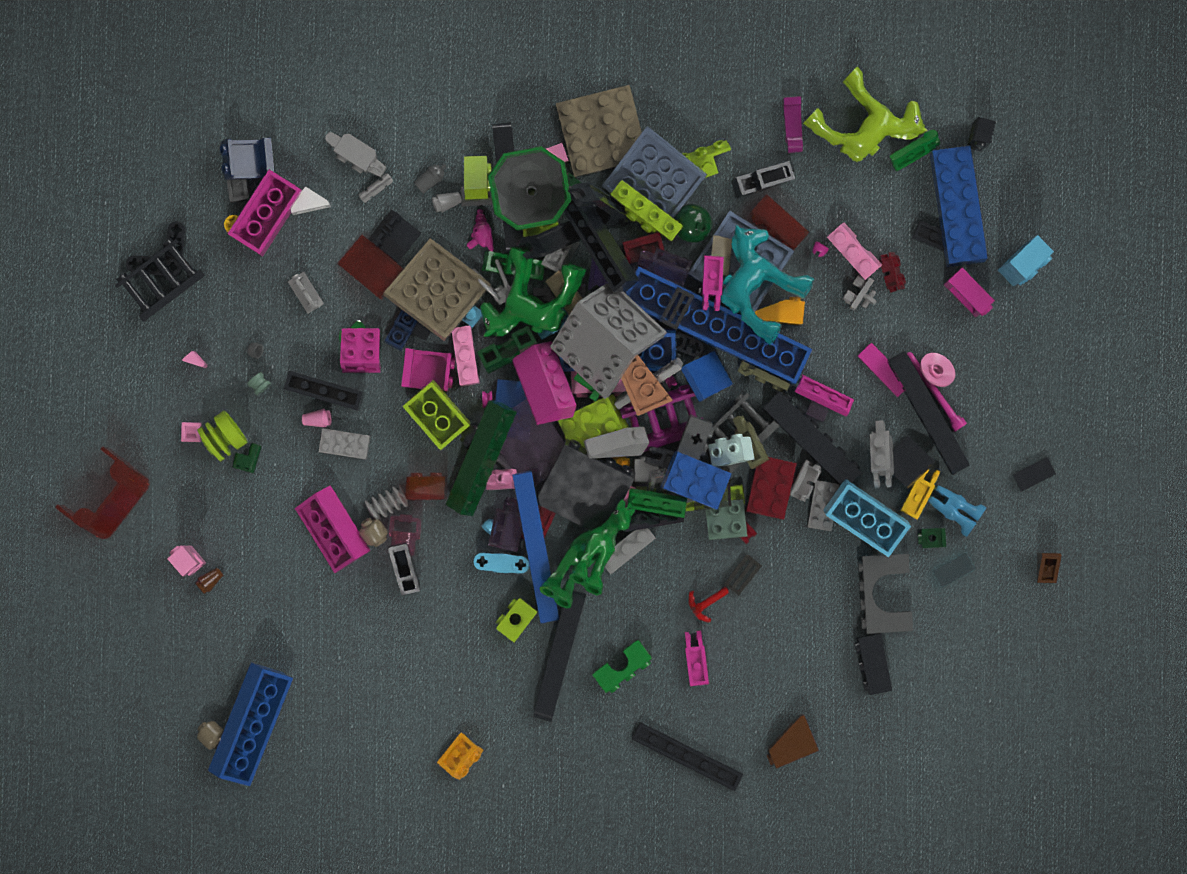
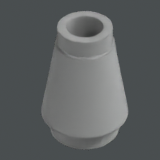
(446, 201)

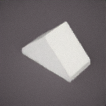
(308, 202)

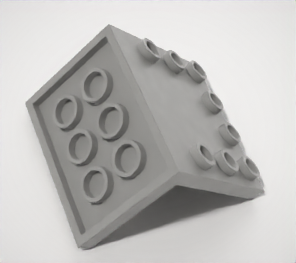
(605, 337)

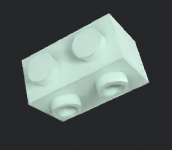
(731, 451)

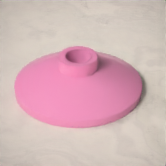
(937, 369)

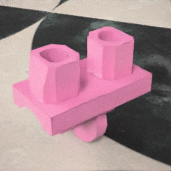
(501, 479)

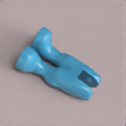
(950, 507)

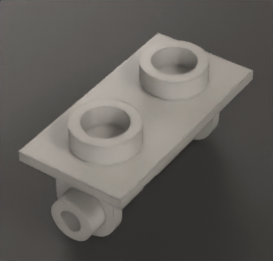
(305, 292)
(801, 487)

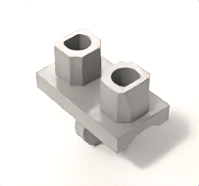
(864, 285)

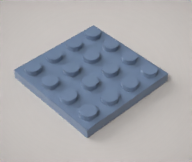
(657, 173)
(771, 249)

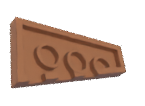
(643, 387)

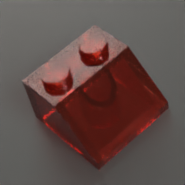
(426, 488)

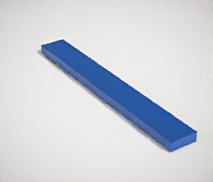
(534, 543)

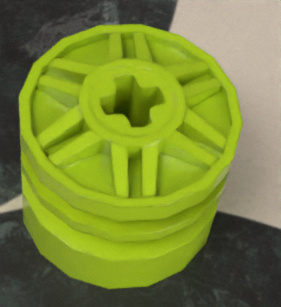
(222, 436)

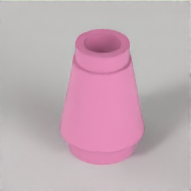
(317, 418)

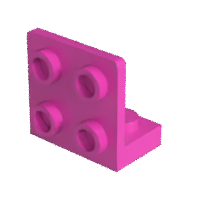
(360, 350)

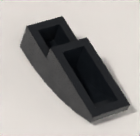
(762, 179)
(404, 568)

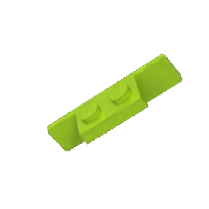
(704, 156)
(645, 212)

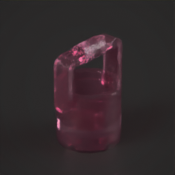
(402, 537)

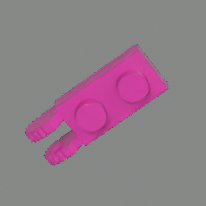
(712, 280)
(696, 661)

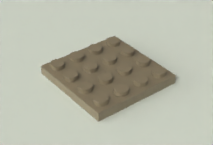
(599, 129)
(436, 289)

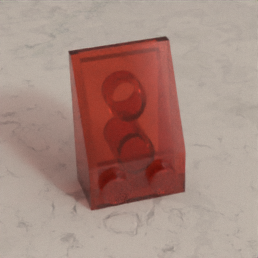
(370, 266)

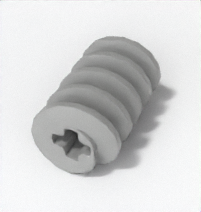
(387, 503)

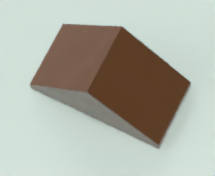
(1048, 567)

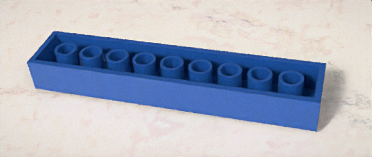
(720, 328)

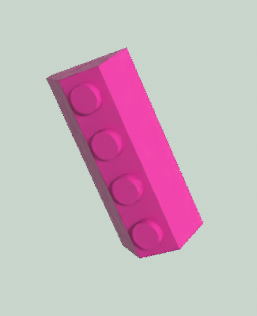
(265, 213)
(544, 384)
(332, 529)

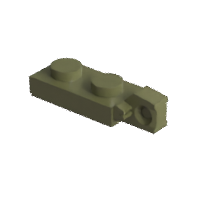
(763, 376)
(747, 430)

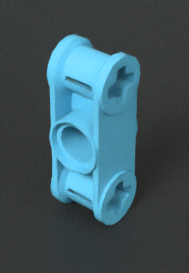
(501, 563)

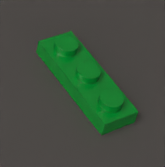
(657, 502)

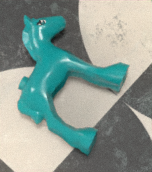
(749, 277)

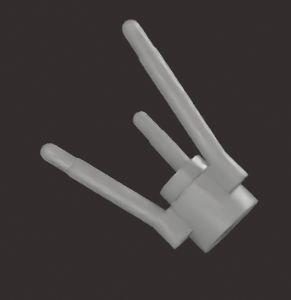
(499, 293)

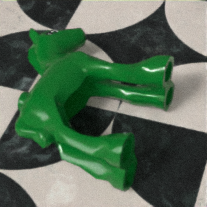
(529, 308)
(583, 551)

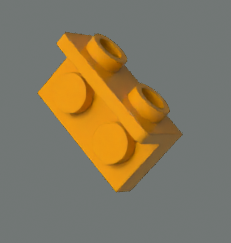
(460, 756)

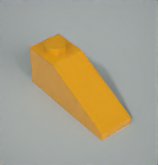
(784, 312)

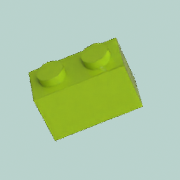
(476, 177)

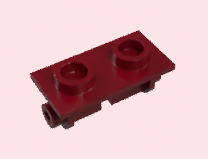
(896, 278)

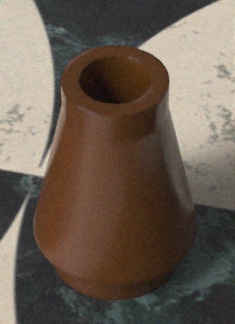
(209, 580)

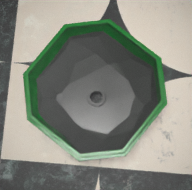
(516, 175)

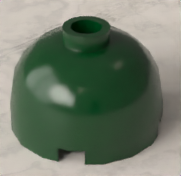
(695, 222)

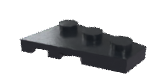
(645, 519)

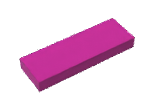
(879, 366)
(824, 395)

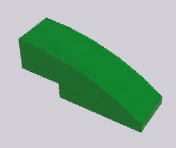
(507, 265)

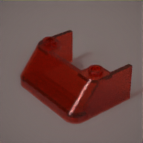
(117, 505)

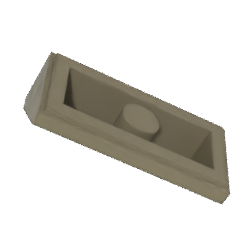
(722, 247)

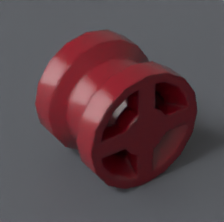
(750, 533)

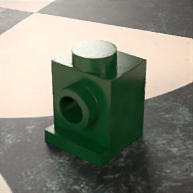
(940, 538)

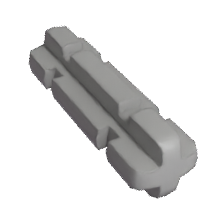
(375, 188)

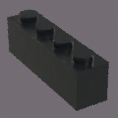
(324, 390)

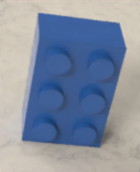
(695, 480)

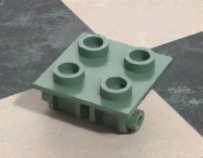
(727, 521)

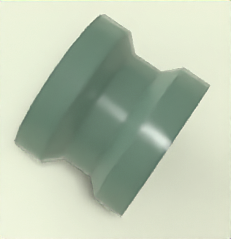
(259, 383)

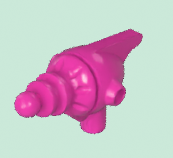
(481, 233)

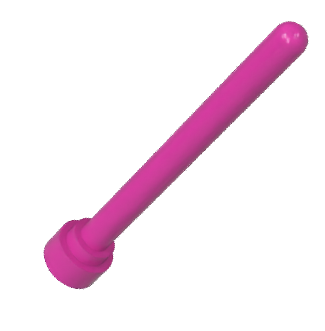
(956, 421)

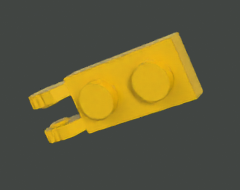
(919, 495)

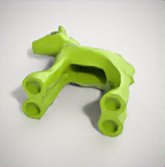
(873, 128)

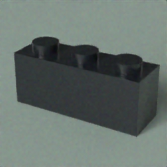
(873, 664)

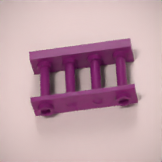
(662, 437)

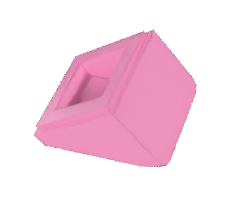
(195, 359)

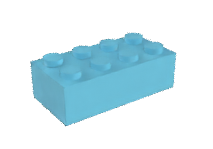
(1026, 261)
(866, 518)

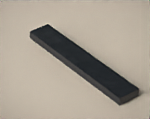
(687, 756)

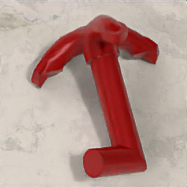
(699, 607)

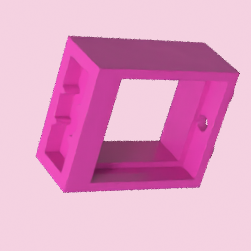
(969, 293)

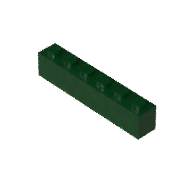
(481, 458)

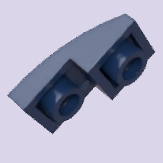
(401, 331)

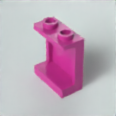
(425, 366)

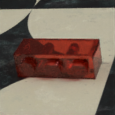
(778, 222)

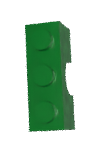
(610, 678)

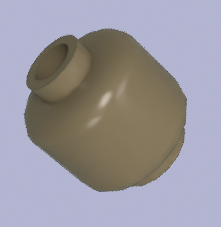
(373, 532)
(210, 734)

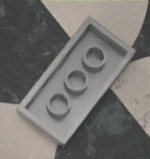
(344, 443)
(821, 496)

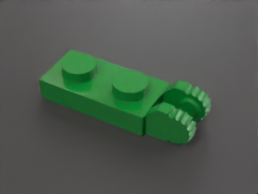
(915, 150)

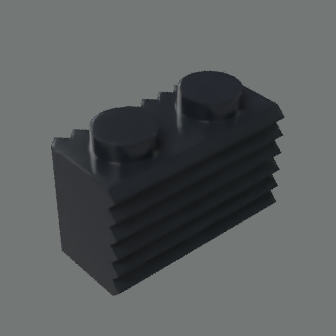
(981, 133)

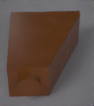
(792, 743)

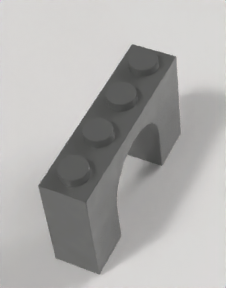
(874, 618)

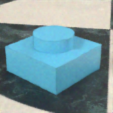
(473, 317)

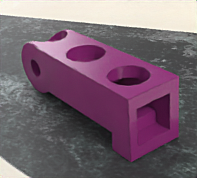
(793, 124)

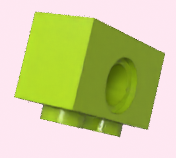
(511, 630)

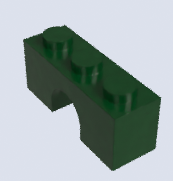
(497, 356)

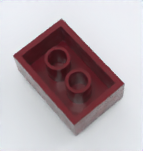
(771, 488)

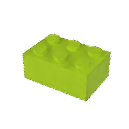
(436, 414)
(593, 421)

